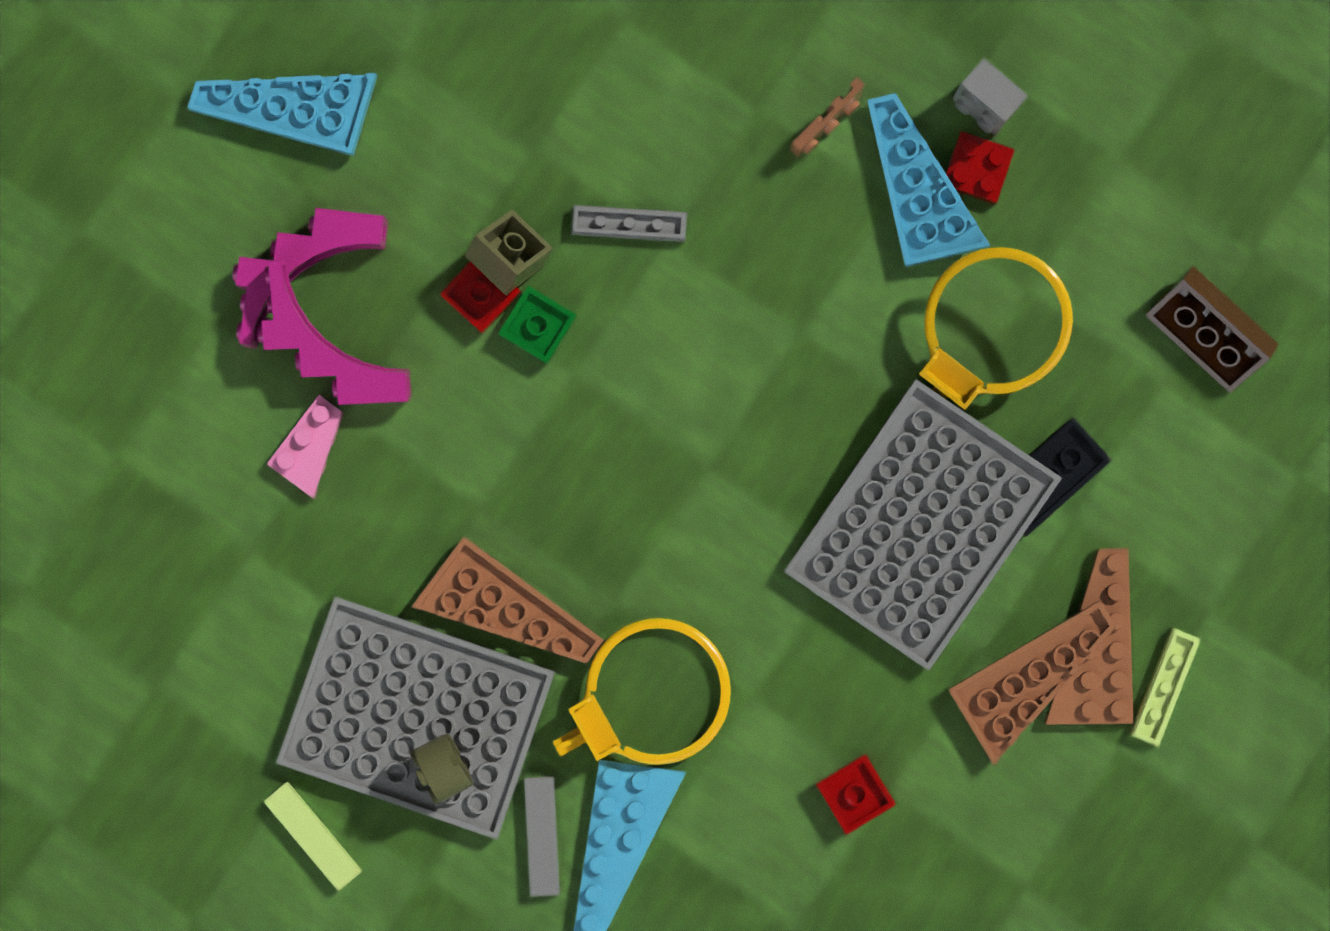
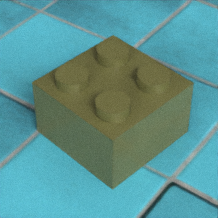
(508, 251)

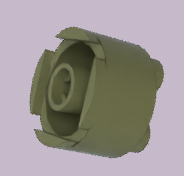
(441, 768)

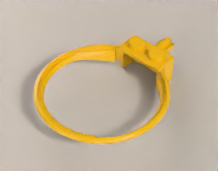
(952, 378)
(593, 725)

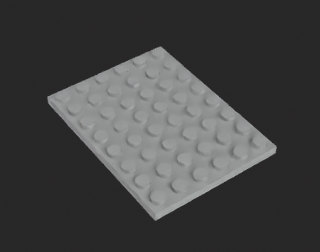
(922, 524)
(395, 685)

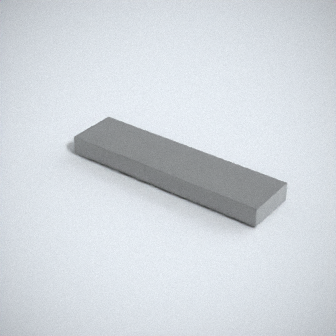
(629, 223)
(542, 836)

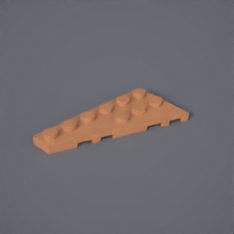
(491, 597)
(1103, 683)
(1019, 685)

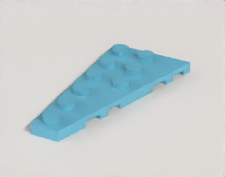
(300, 108)
(924, 203)
(623, 821)

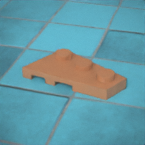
(807, 140)

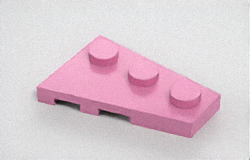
(307, 447)

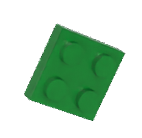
(537, 325)

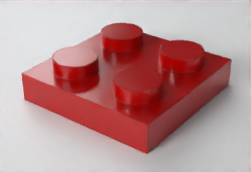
(979, 167)
(477, 297)
(855, 794)

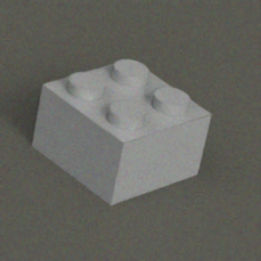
(989, 97)

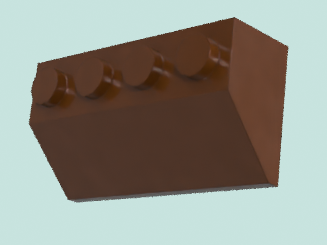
(1212, 330)

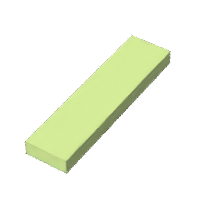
(1164, 687)
(313, 836)

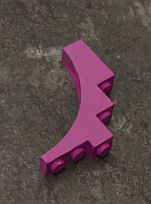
(331, 234)
(317, 357)

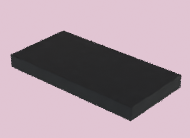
(1074, 458)

